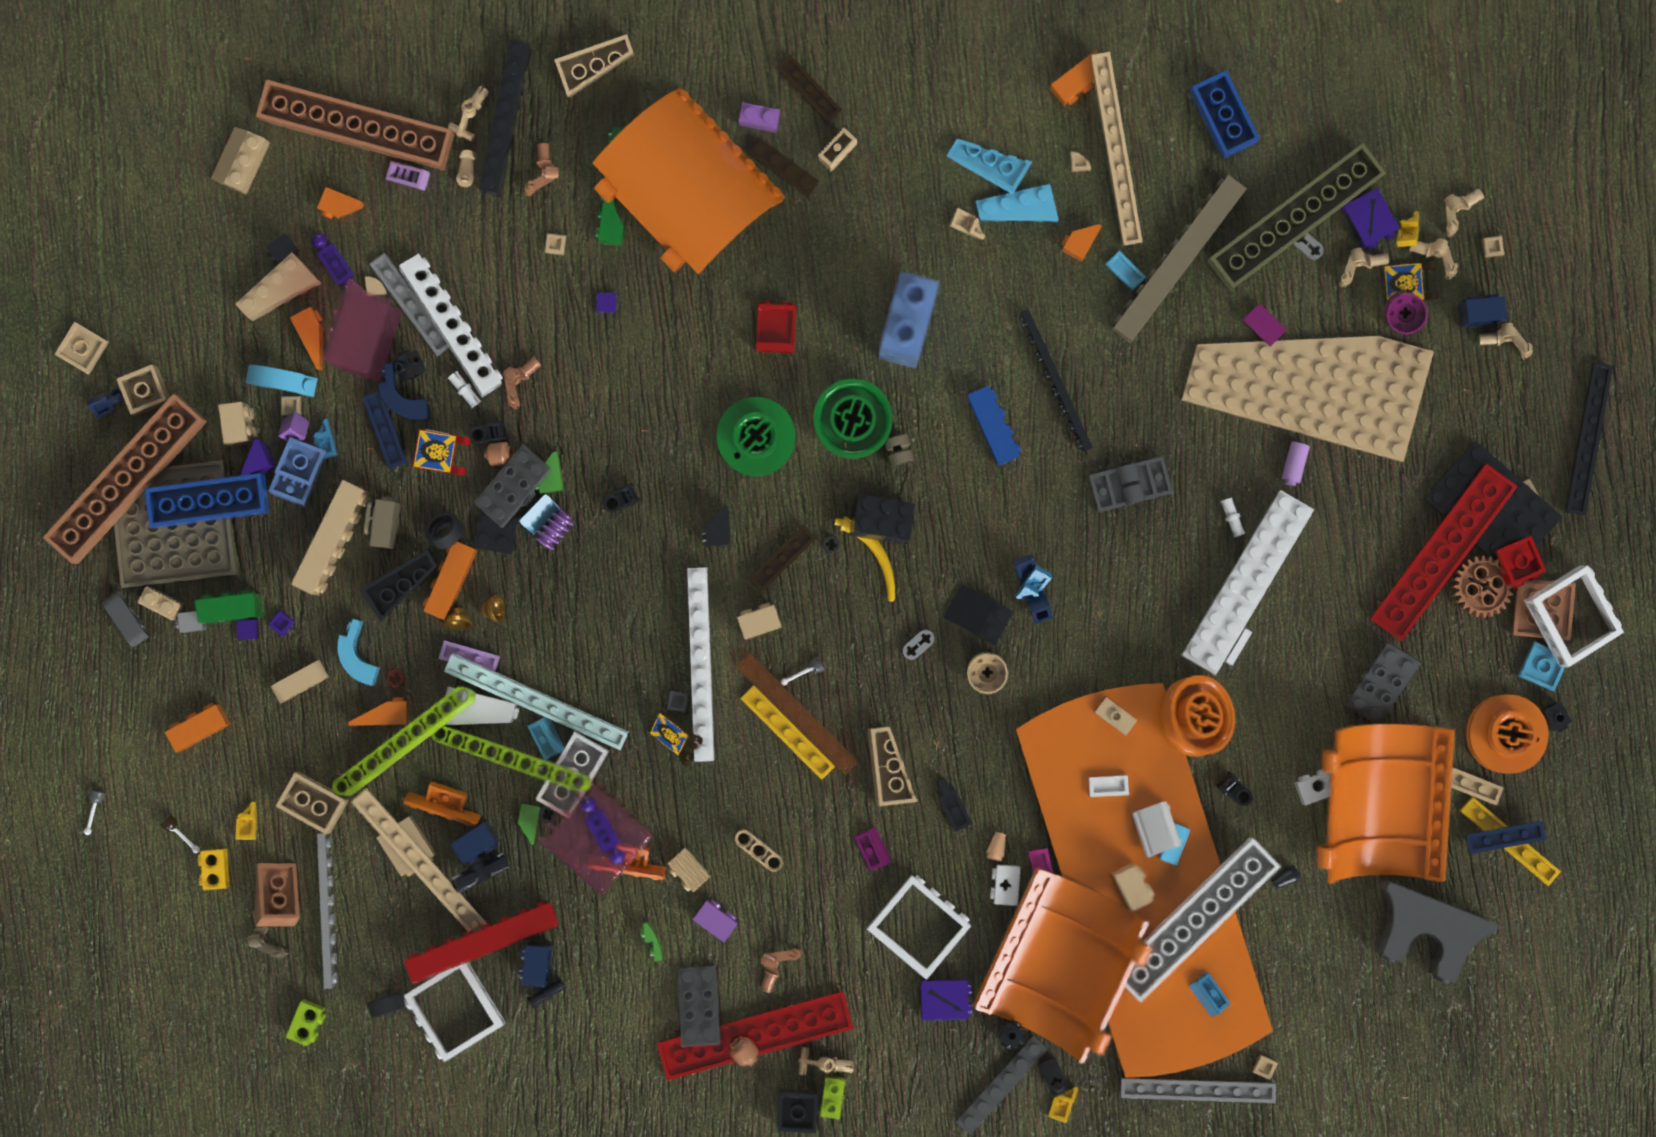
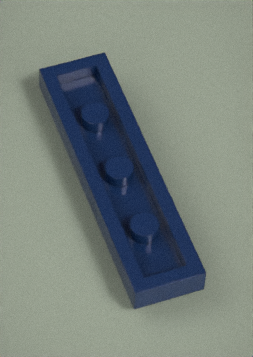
(385, 430)
(1505, 837)

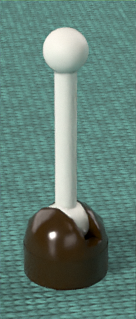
(170, 824)

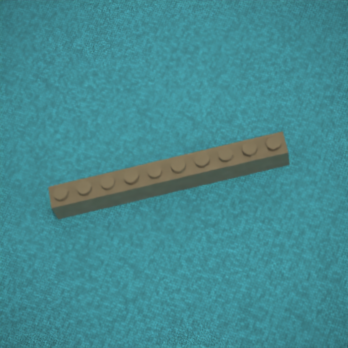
(1179, 258)

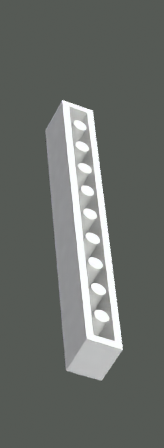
(701, 662)

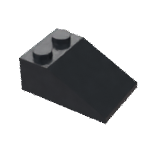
(978, 614)

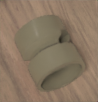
(902, 456)

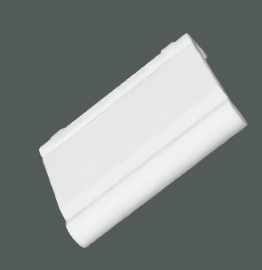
(1156, 829)

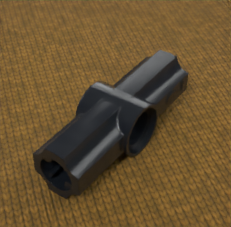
(479, 872)

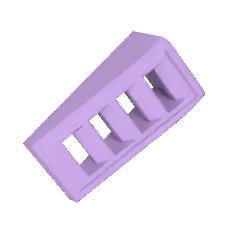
(419, 178)

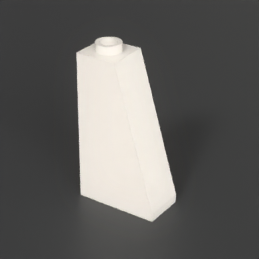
(484, 711)

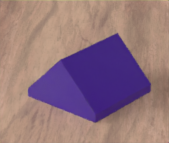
(259, 459)

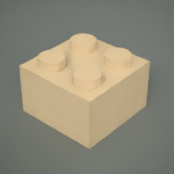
(143, 390)
(237, 424)
(759, 621)
(1132, 887)

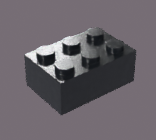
(882, 519)

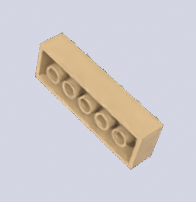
(330, 538)

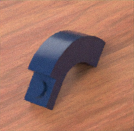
(409, 409)
(1039, 605)

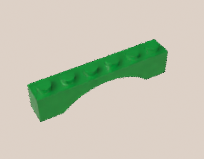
(611, 227)

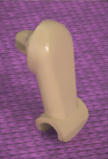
(466, 169)

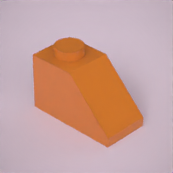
(337, 204)
(1080, 241)

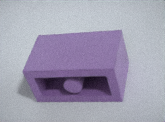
(759, 117)
(716, 920)

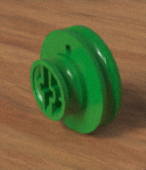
(853, 394)
(760, 461)

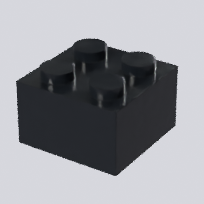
(797, 1111)

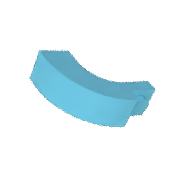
(281, 380)
(350, 658)

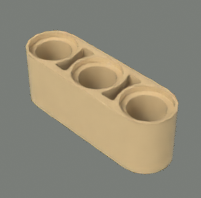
(299, 681)
(762, 859)

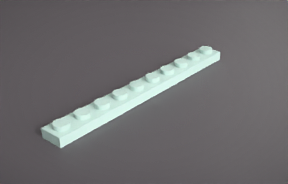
(536, 701)

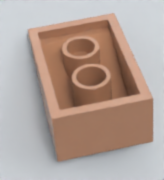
(276, 895)

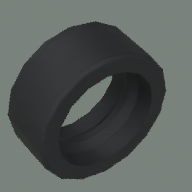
(448, 538)
(386, 1004)

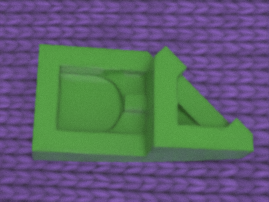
(528, 821)

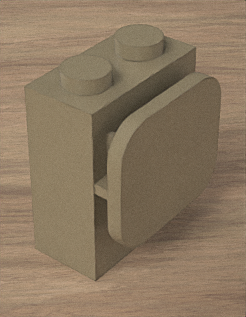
(382, 522)

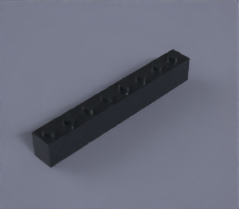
(505, 118)

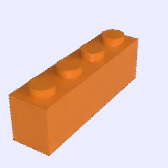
(450, 580)

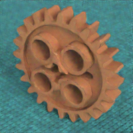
(1475, 601)

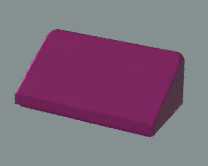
(1264, 324)
(872, 849)

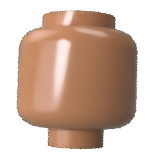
(498, 453)
(744, 1051)

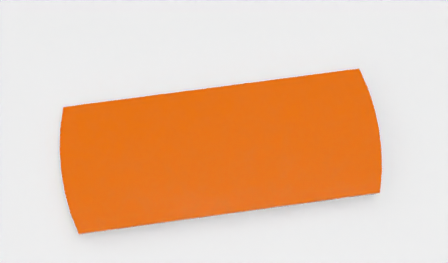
(1099, 836)

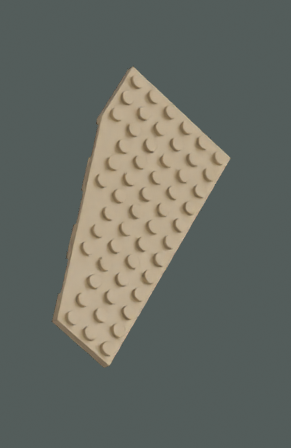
(1326, 388)

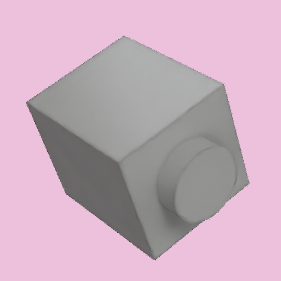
(188, 622)

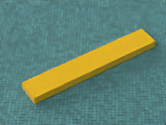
(787, 732)
(1522, 853)

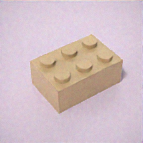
(312, 802)

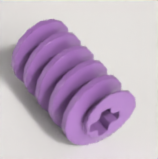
(554, 529)

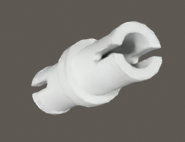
(464, 389)
(1232, 517)

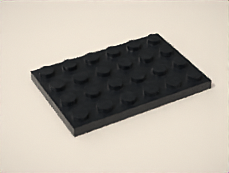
(1521, 515)

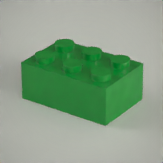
(229, 607)

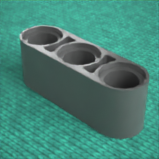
(125, 619)

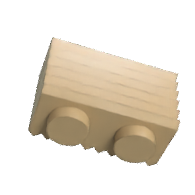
(837, 149)
(161, 603)
(689, 870)

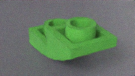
(650, 935)

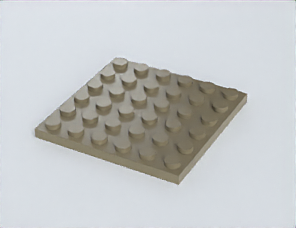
(178, 551)

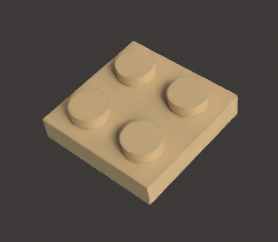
(81, 348)

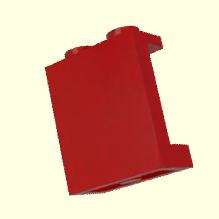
(776, 327)

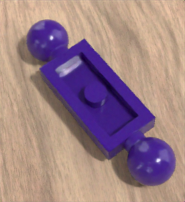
(332, 260)
(602, 830)

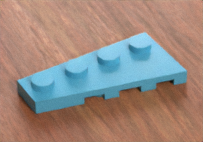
(995, 167)
(1024, 205)

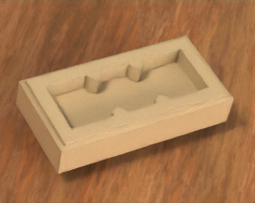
(1115, 716)

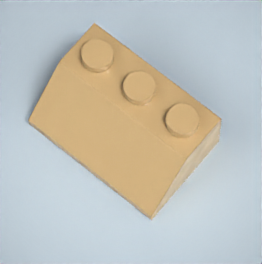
(240, 160)

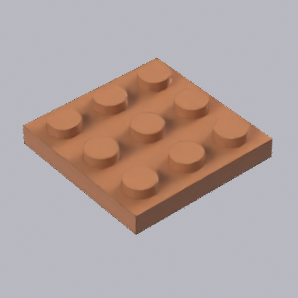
(1559, 607)

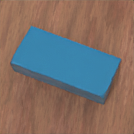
(1209, 994)

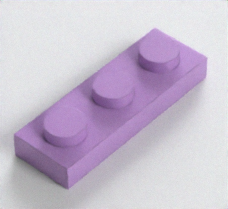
(482, 658)

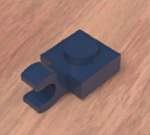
(104, 404)

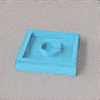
(1541, 667)

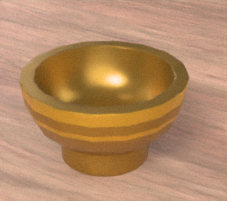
(494, 609)
(458, 620)

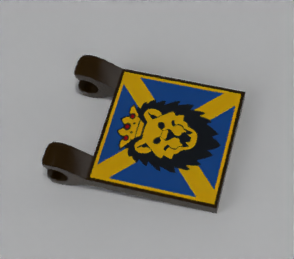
(1408, 278)
(674, 737)

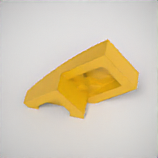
(1408, 232)
(247, 823)
(1062, 1105)

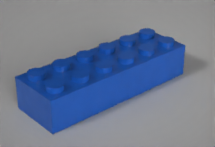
(207, 500)

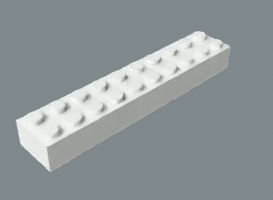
(1247, 582)
(1201, 915)

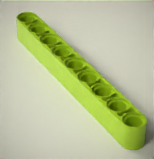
(412, 740)
(519, 758)

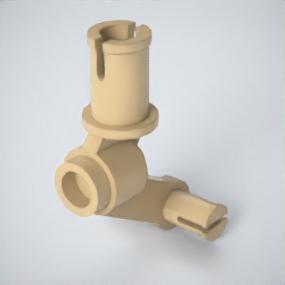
(468, 111)
(1455, 204)
(1439, 249)
(1360, 258)
(1506, 333)
(824, 1064)

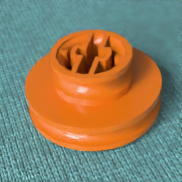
(1197, 716)
(1489, 747)

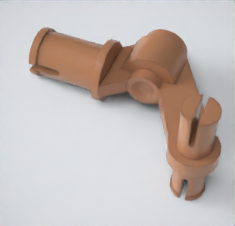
(548, 171)
(514, 376)
(771, 963)

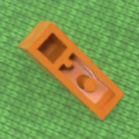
(311, 333)
(390, 713)

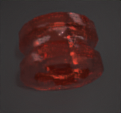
(392, 673)

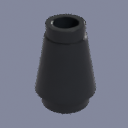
(1286, 877)

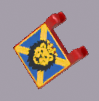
(437, 450)

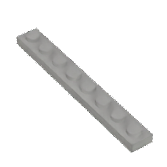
(327, 918)
(1198, 1090)

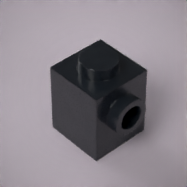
(281, 248)
(1556, 716)

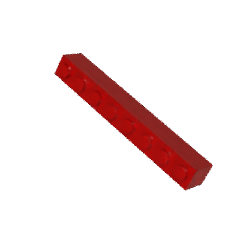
(481, 943)

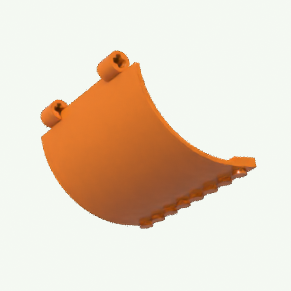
(684, 180)
(1388, 801)
(1064, 963)

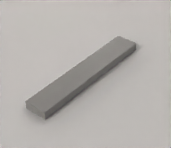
(409, 302)

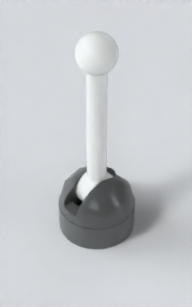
(815, 666)
(95, 796)

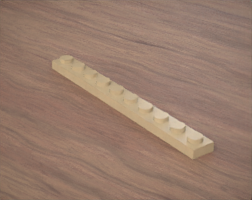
(1116, 148)
(418, 861)

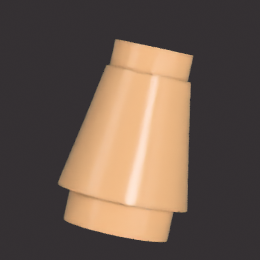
(996, 849)

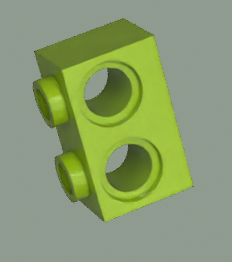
(301, 1020)
(832, 1096)

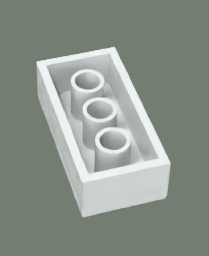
(579, 755)

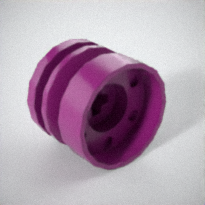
(1411, 321)

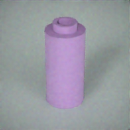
(1295, 463)

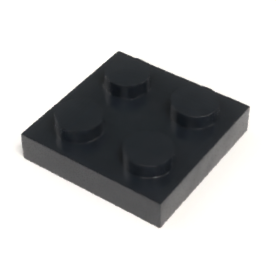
(493, 537)

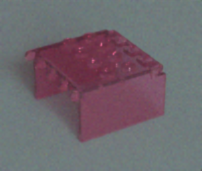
(362, 333)
(579, 849)

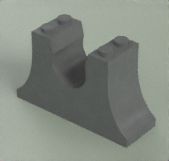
(1414, 914)

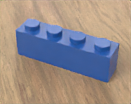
(993, 425)

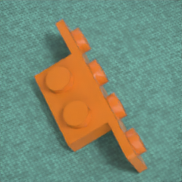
(445, 803)
(640, 866)

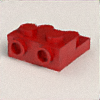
(1520, 562)

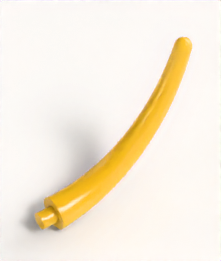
(879, 552)

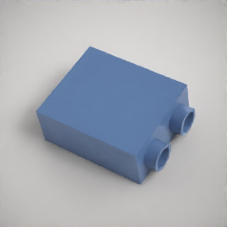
(908, 320)

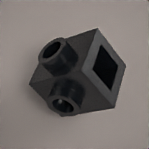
(409, 365)
(1008, 1027)

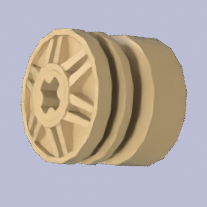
(978, 679)

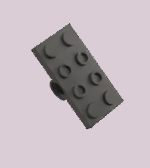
(1130, 484)
(513, 486)
(1383, 683)
(698, 1006)

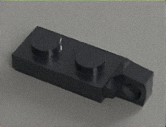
(953, 806)

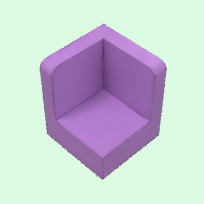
(294, 427)

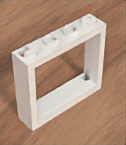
(1549, 630)
(896, 948)
(480, 992)

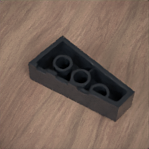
(398, 583)

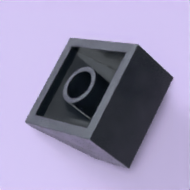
(718, 530)

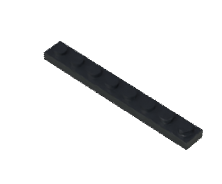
(1058, 387)
(1589, 439)

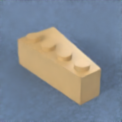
(589, 64)
(278, 287)
(888, 770)

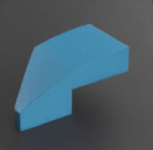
(325, 440)
(1034, 582)

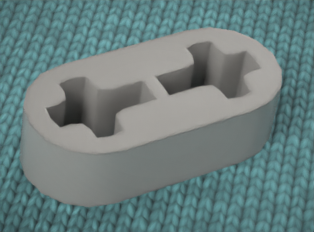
(1306, 250)
(921, 648)

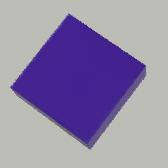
(606, 302)
(281, 623)
(247, 629)

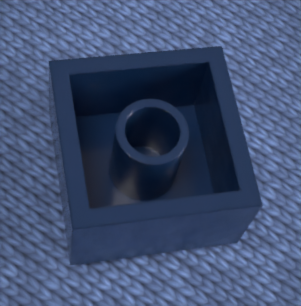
(1482, 311)
(475, 842)
(536, 964)

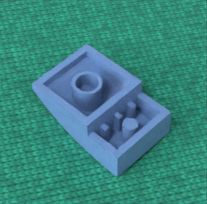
(297, 472)

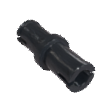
(546, 993)

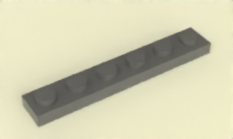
(1001, 1085)

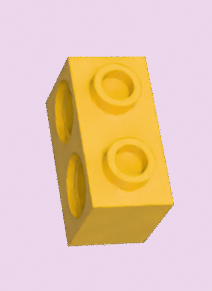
(220, 869)

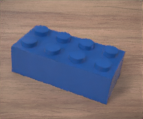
(1224, 114)

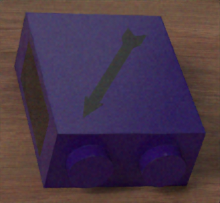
(1370, 219)
(945, 999)

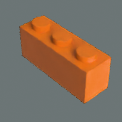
(1074, 82)
(197, 727)

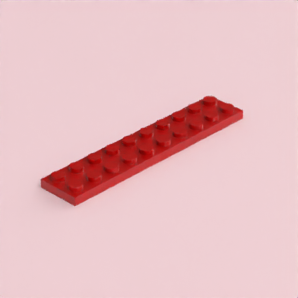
(1443, 552)
(766, 1030)

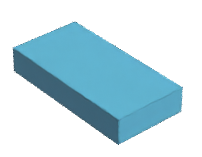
(1125, 270)

